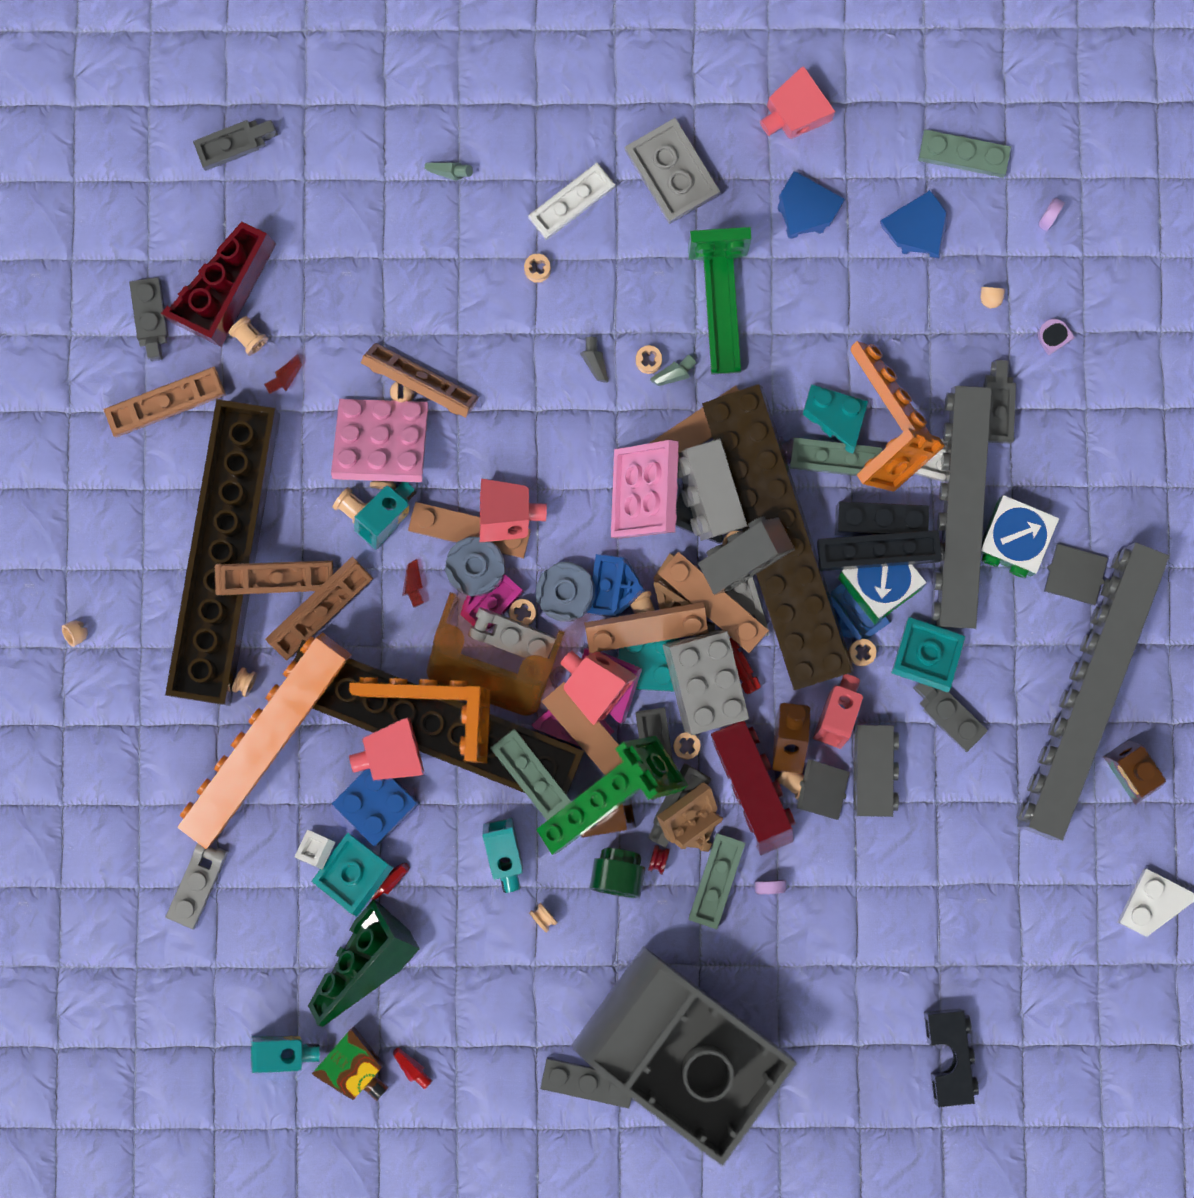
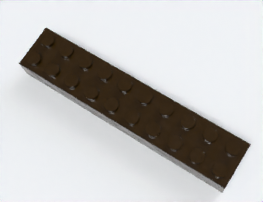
(223, 533)
(794, 584)
(440, 726)

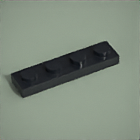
(879, 550)

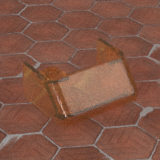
(509, 690)

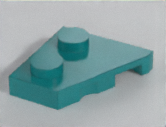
(836, 414)

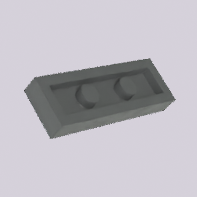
(581, 1083)

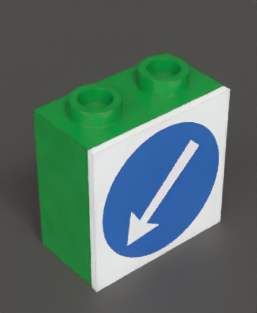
(1017, 537)
(882, 588)

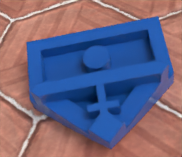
(807, 206)
(918, 226)
(614, 586)
(851, 617)

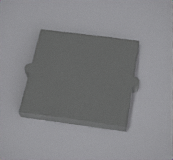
(1075, 574)
(823, 789)

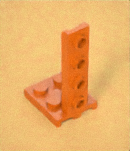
(911, 449)
(474, 714)

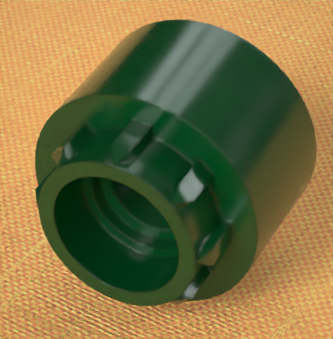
(618, 873)

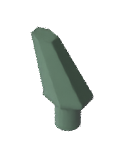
(450, 170)
(674, 372)

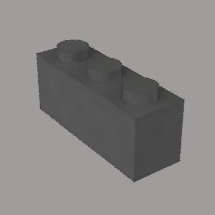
(745, 554)
(875, 770)

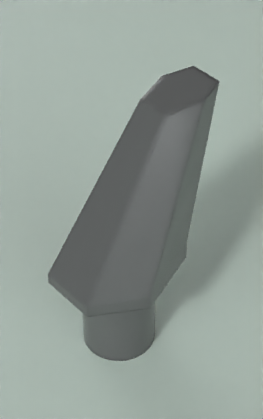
(594, 360)

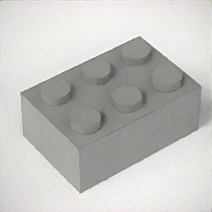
(709, 490)
(705, 681)

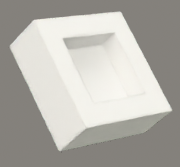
(314, 849)

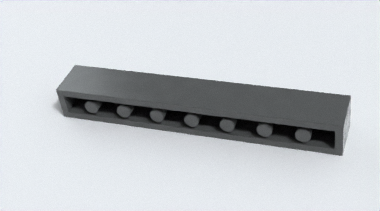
(963, 506)

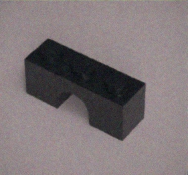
(879, 518)
(956, 1083)

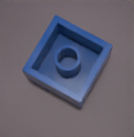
(375, 806)

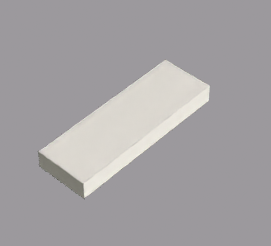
(571, 201)

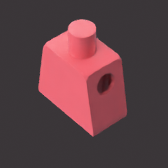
(797, 107)
(506, 511)
(595, 683)
(836, 722)
(390, 753)

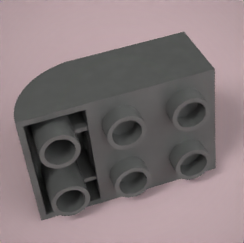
(683, 1055)

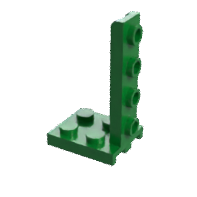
(717, 251)
(643, 768)

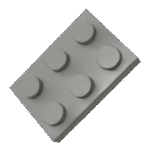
(672, 170)

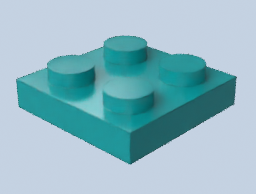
(928, 654)
(652, 660)
(352, 874)

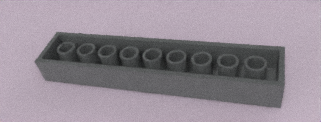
(1092, 691)

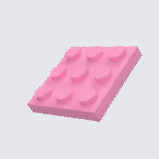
(380, 440)
(644, 489)

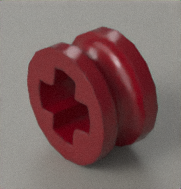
(658, 859)

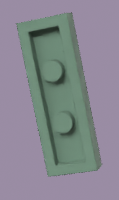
(964, 153)
(830, 457)
(530, 774)
(716, 881)

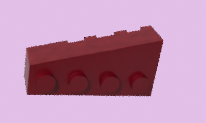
(222, 286)
(754, 787)

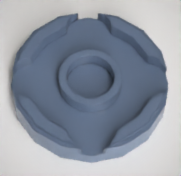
(475, 566)
(565, 591)

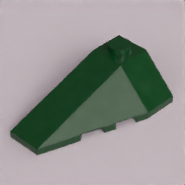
(370, 958)

